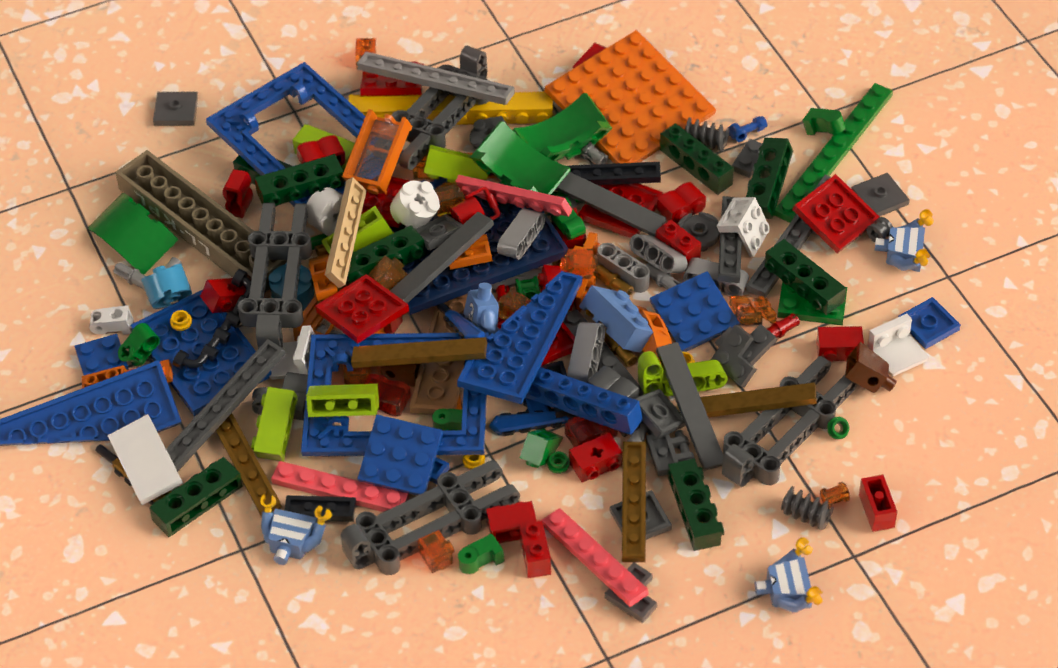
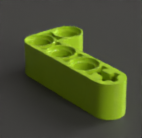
(651, 376)

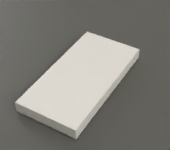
(145, 459)

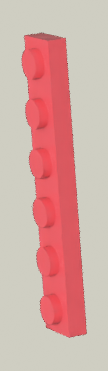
(516, 196)
(332, 485)
(595, 557)

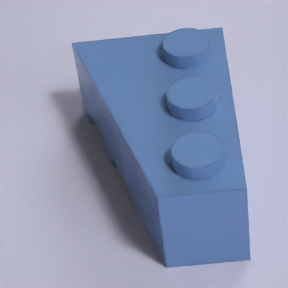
(619, 316)

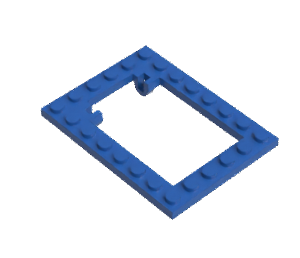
(238, 120)
(325, 439)

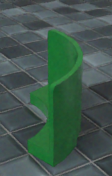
(568, 130)
(518, 162)
(133, 233)

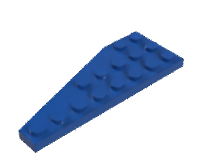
(521, 343)
(96, 410)

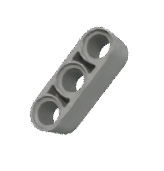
(521, 233)
(658, 253)
(625, 265)
(698, 266)
(586, 351)

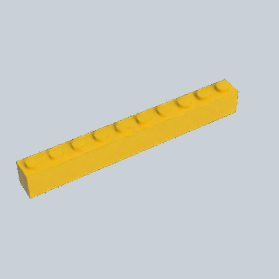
(521, 109)

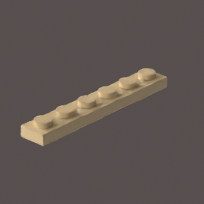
(345, 232)

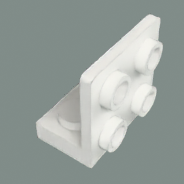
(747, 219)
(896, 345)
(296, 356)

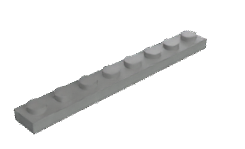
(436, 78)

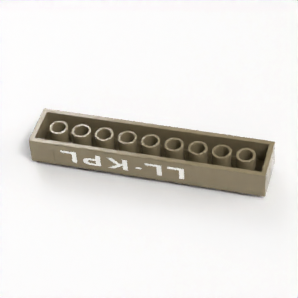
(190, 214)

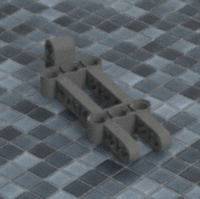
(427, 132)
(273, 314)
(747, 459)
(360, 541)

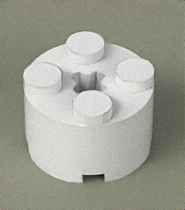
(415, 204)
(324, 210)

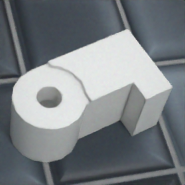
(111, 320)

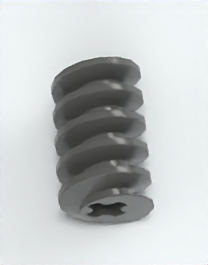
(706, 135)
(806, 508)

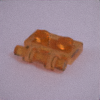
(752, 310)

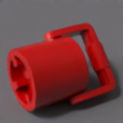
(467, 208)

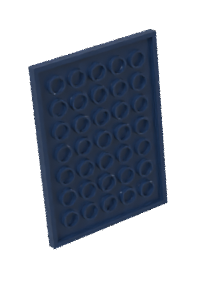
(457, 282)

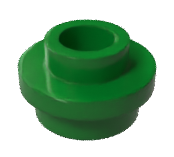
(844, 428)
(558, 457)

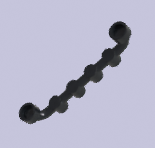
(221, 334)

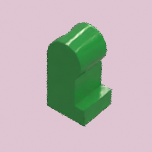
(823, 121)
(569, 226)
(447, 419)
(479, 554)

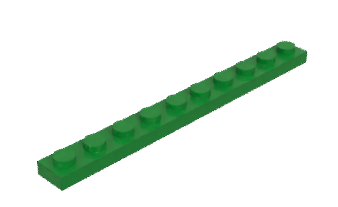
(835, 149)

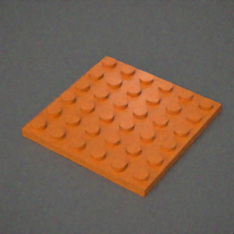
(636, 95)

